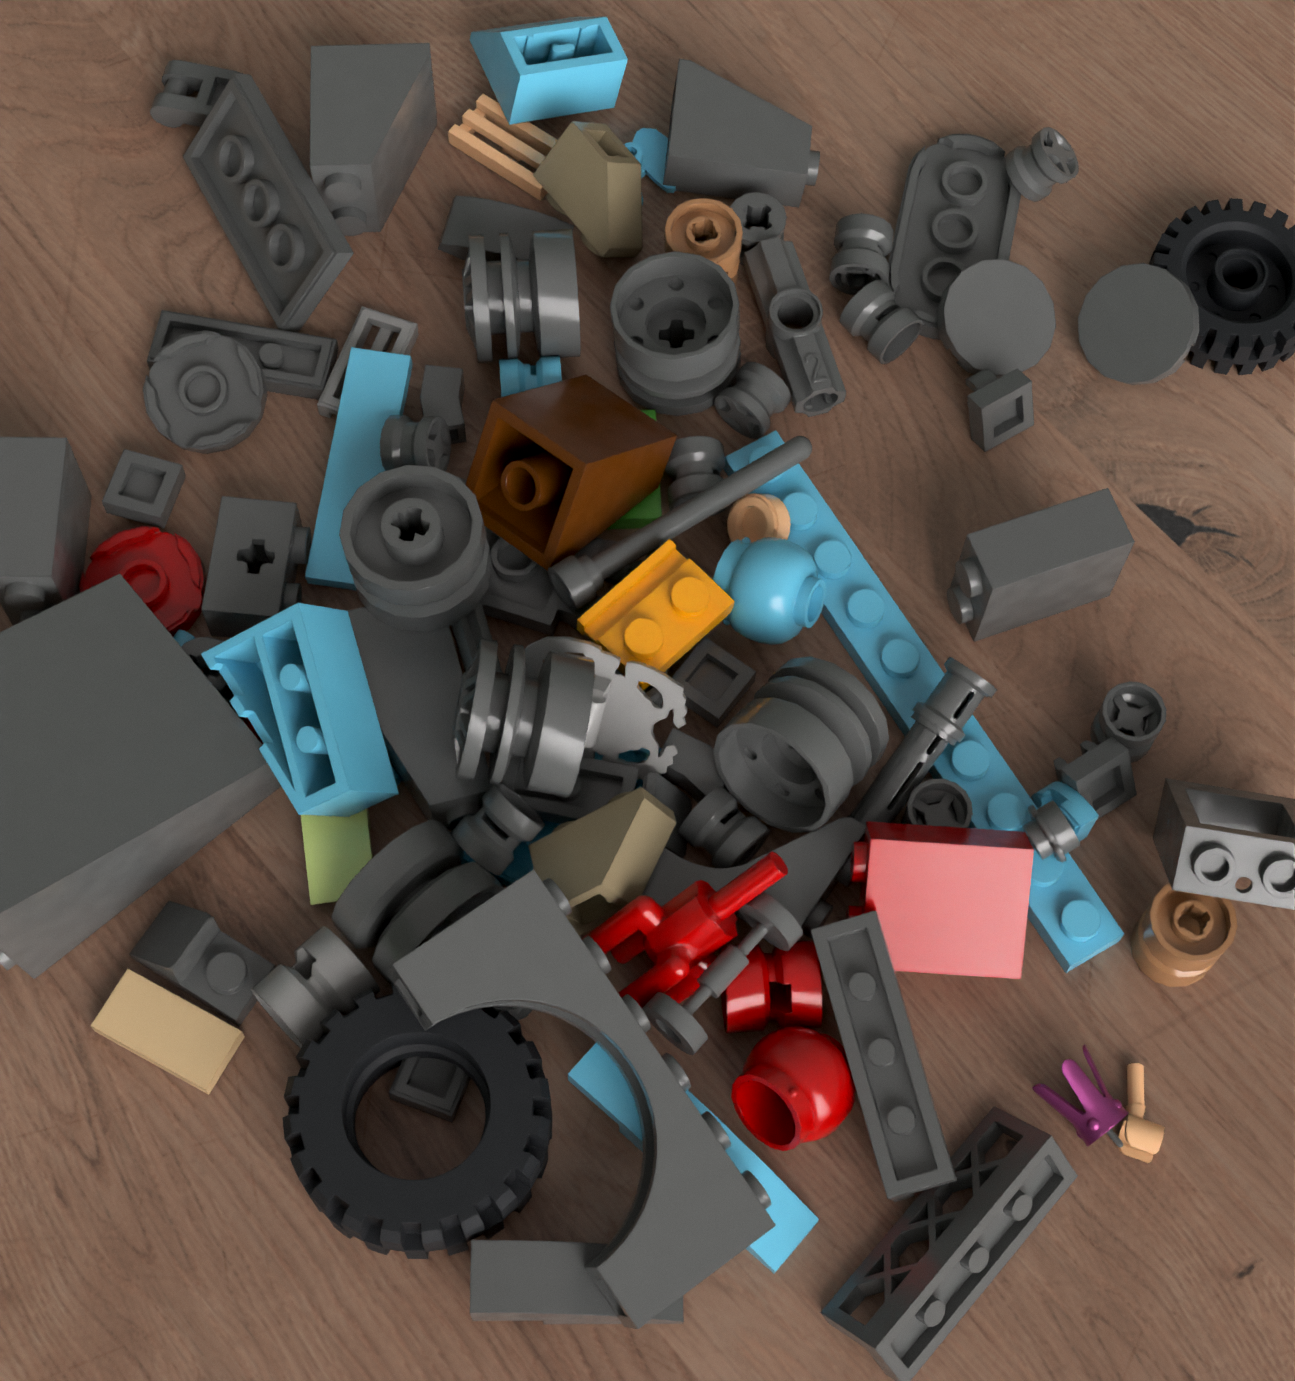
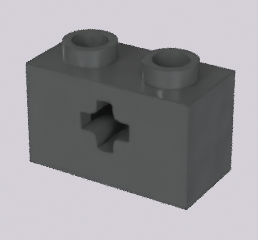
(247, 538)

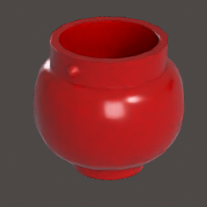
(794, 1088)

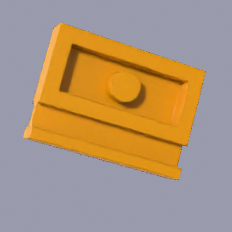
(657, 611)

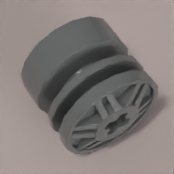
(523, 295)
(676, 332)
(524, 717)
(801, 744)

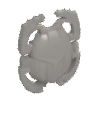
(620, 709)

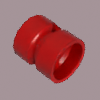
(751, 1004)

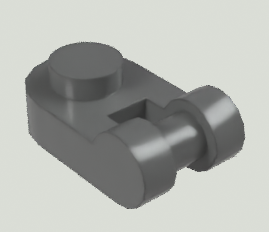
(182, 78)

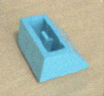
(552, 67)

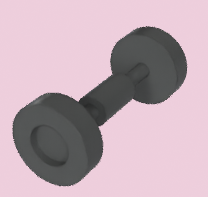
(675, 1022)

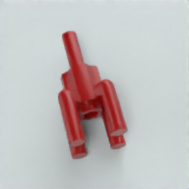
(683, 931)

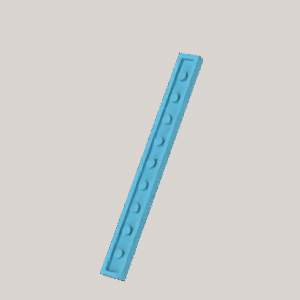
(903, 673)

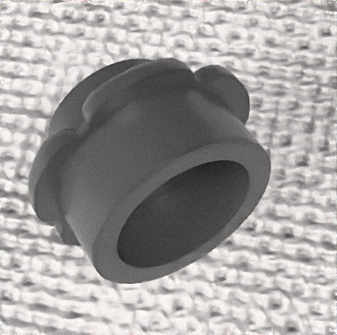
(1050, 832)

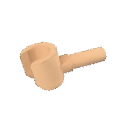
(1139, 1136)

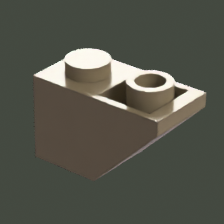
(597, 187)
(605, 855)

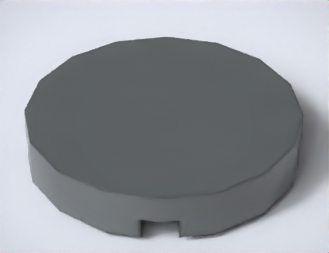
(996, 317)
(1138, 324)
(205, 392)

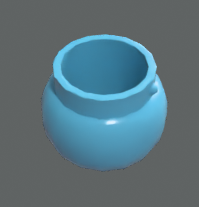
(772, 588)

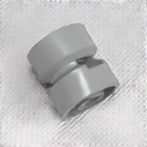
(318, 983)

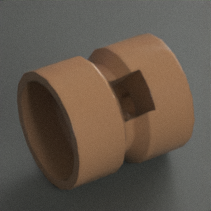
(707, 230)
(1182, 936)

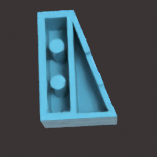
(311, 707)

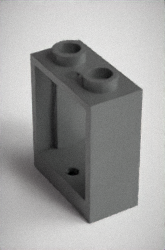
(1222, 834)

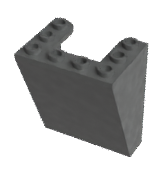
(107, 768)

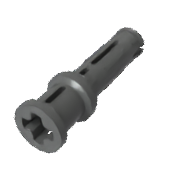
(935, 725)

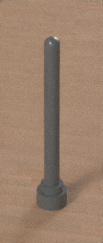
(581, 577)

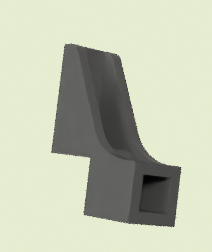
(813, 865)

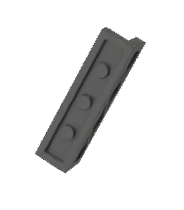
(883, 1056)
(964, 1245)

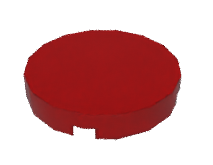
(158, 568)

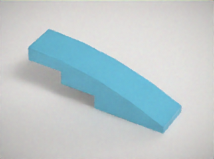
(606, 1087)

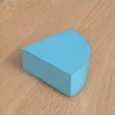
(1073, 806)

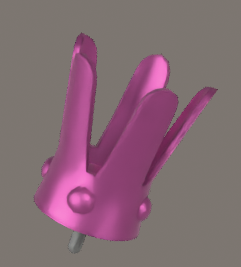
(1101, 1110)

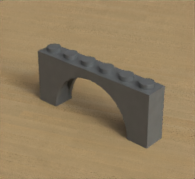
(690, 1198)

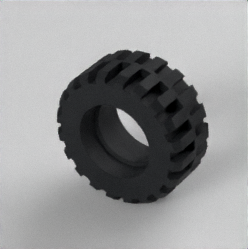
(429, 1211)

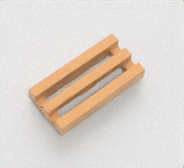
(518, 140)

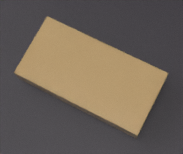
(168, 1031)

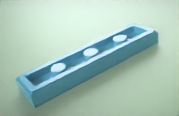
(371, 392)

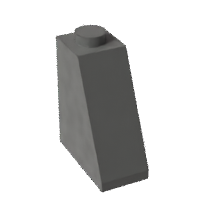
(734, 141)

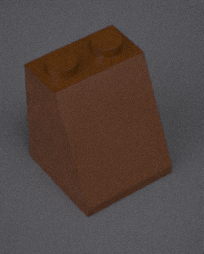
(564, 466)

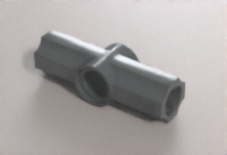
(800, 353)

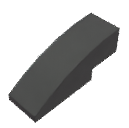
(542, 1284)

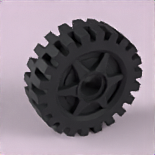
(1240, 250)

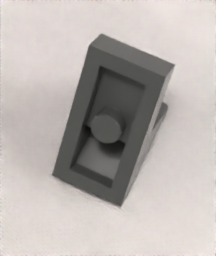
(202, 960)

